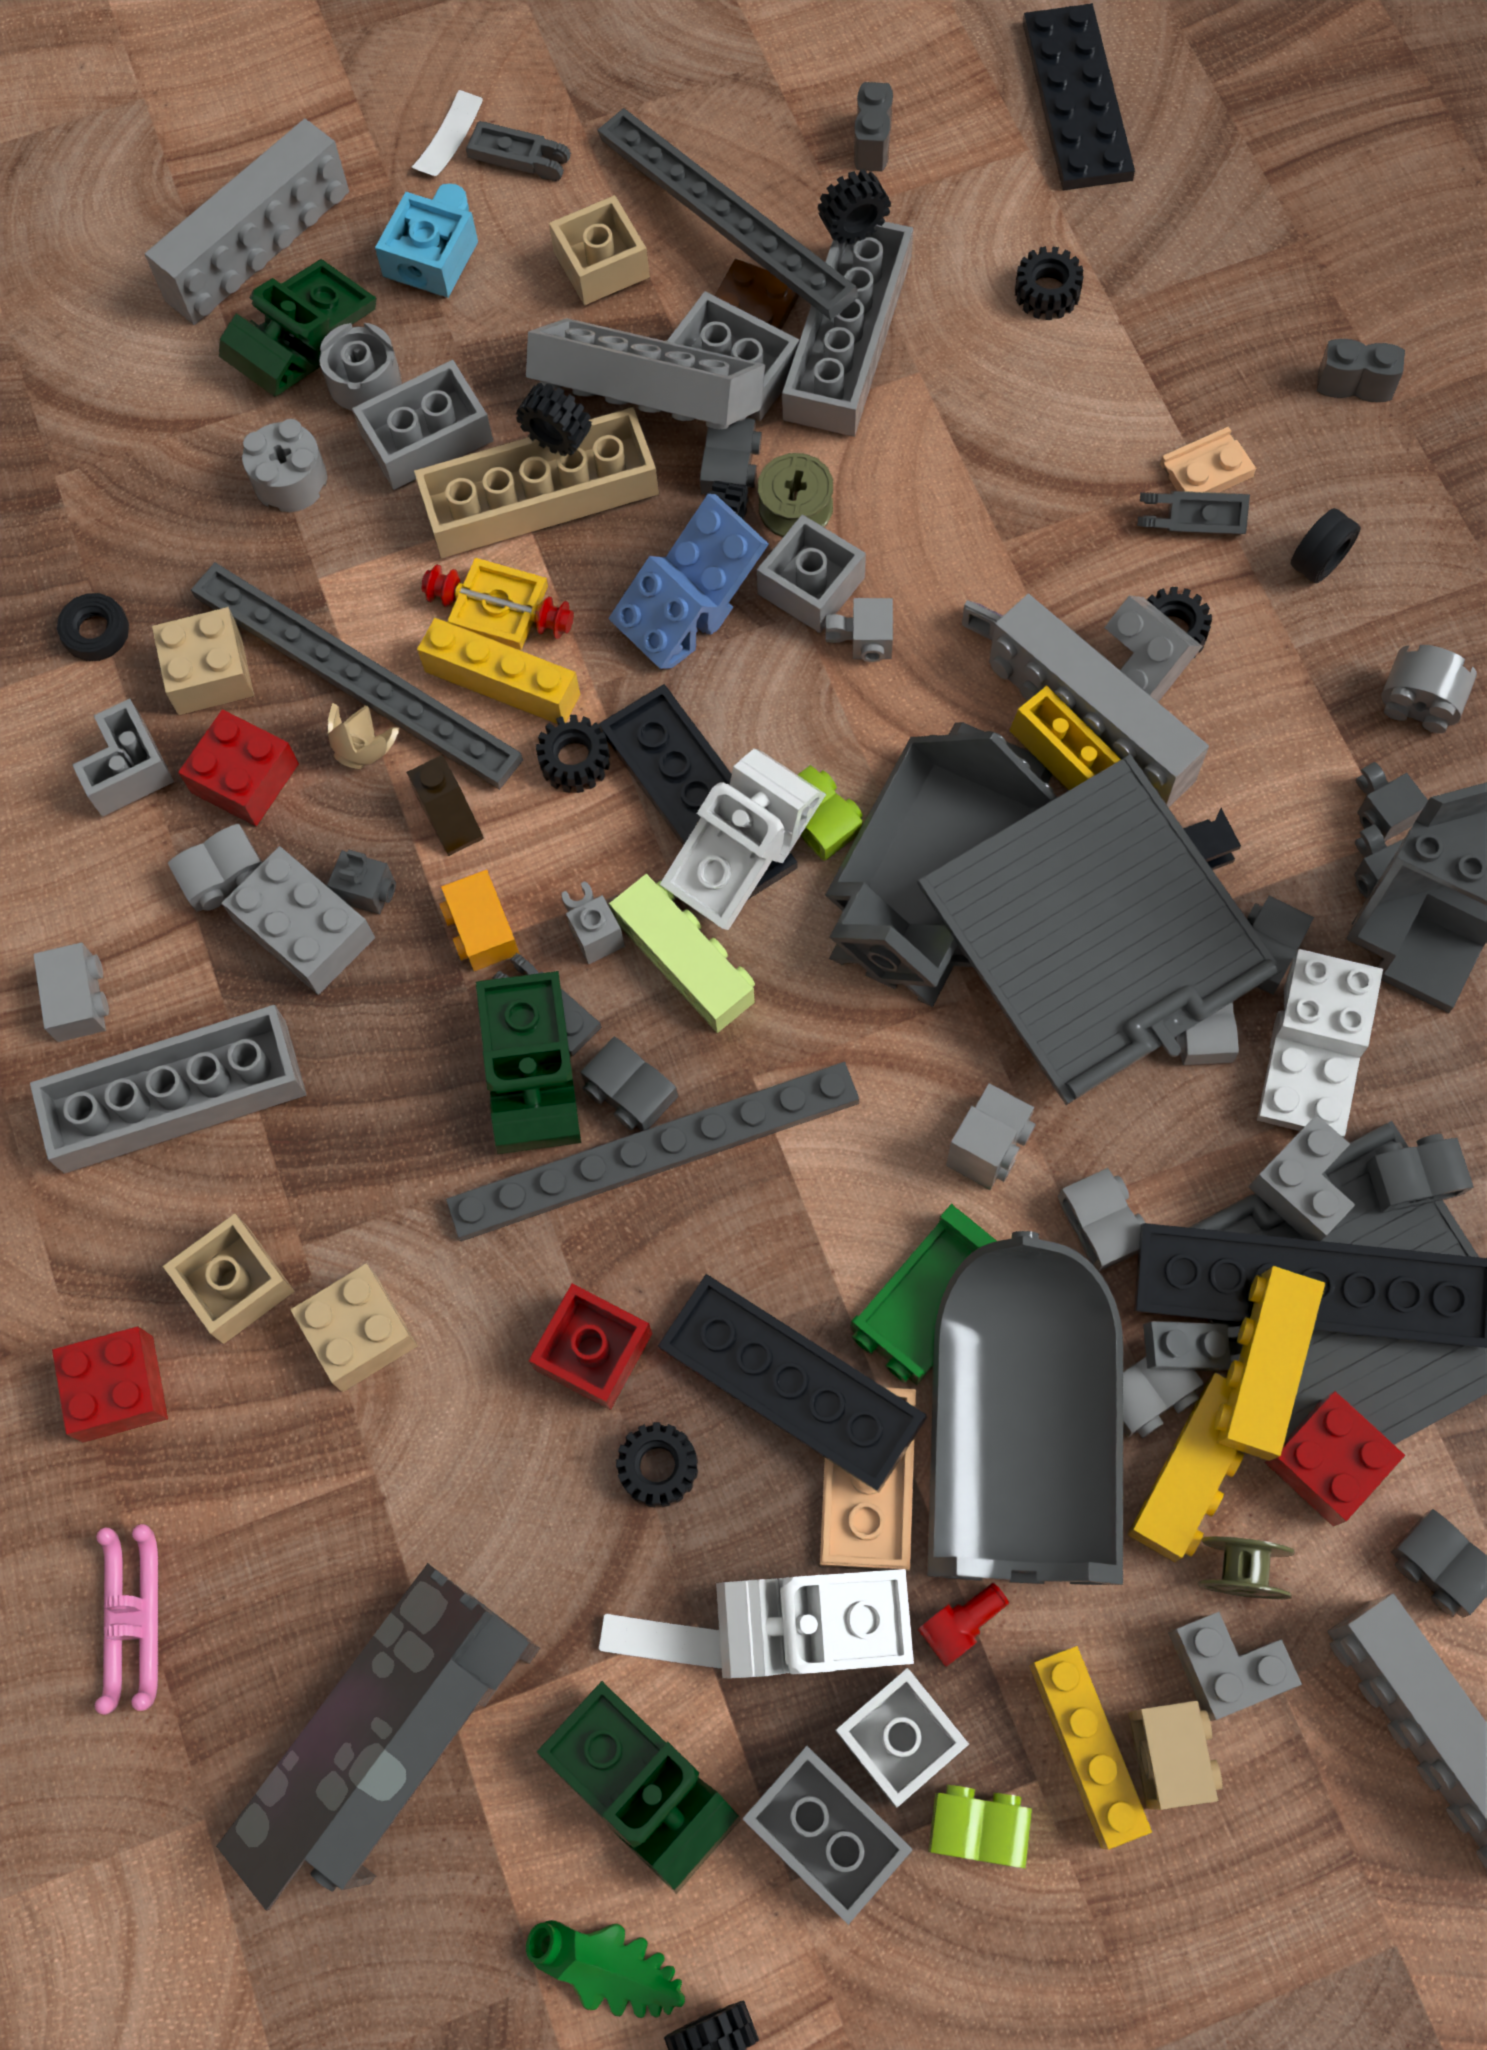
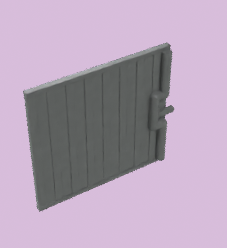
(1099, 929)
(1387, 1380)

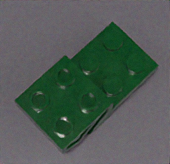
(296, 322)
(527, 1062)
(639, 1786)

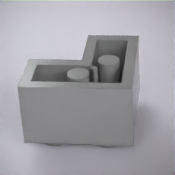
(1157, 644)
(127, 767)
(988, 1137)
(1296, 1185)
(1222, 1677)

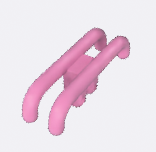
(129, 1619)

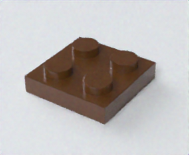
(757, 293)

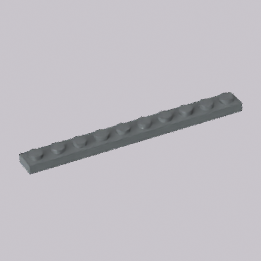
(729, 214)
(359, 676)
(652, 1151)

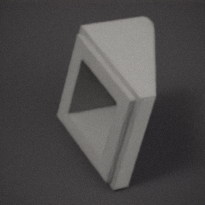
(980, 619)

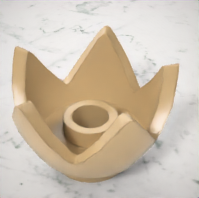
(355, 738)

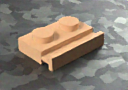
(1209, 464)

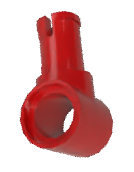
(955, 1629)

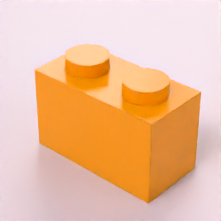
(479, 920)

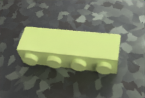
(683, 953)

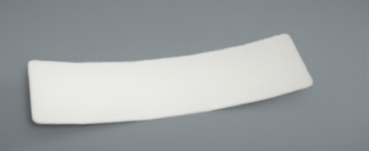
(450, 134)
(660, 1641)

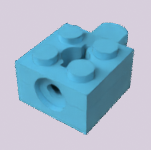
(428, 240)

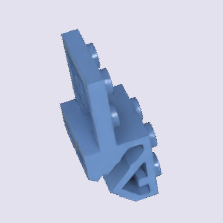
(689, 584)

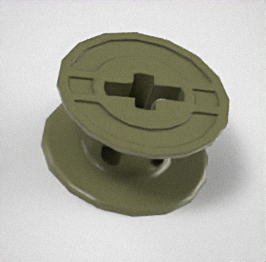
(778, 486)
(1246, 1567)

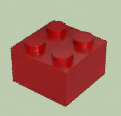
(239, 767)
(591, 1346)
(109, 1384)
(1335, 1459)

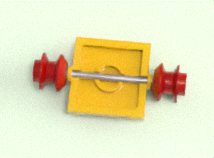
(498, 602)

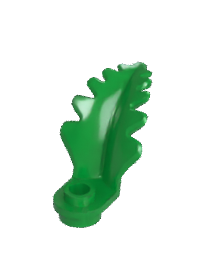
(604, 1967)

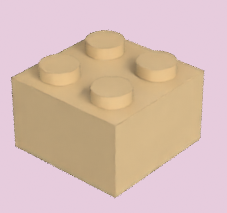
(599, 250)
(202, 661)
(228, 1279)
(353, 1328)
(1175, 1755)

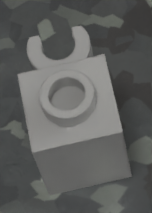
(869, 628)
(593, 925)

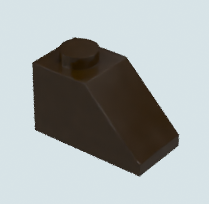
(445, 805)

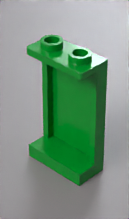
(905, 1311)

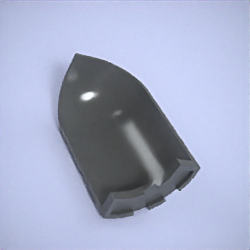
(1027, 1419)

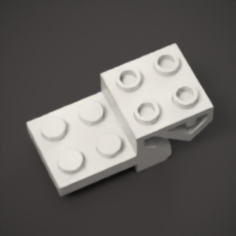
(740, 835)
(1319, 1041)
(814, 1623)

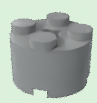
(358, 364)
(284, 465)
(1428, 687)

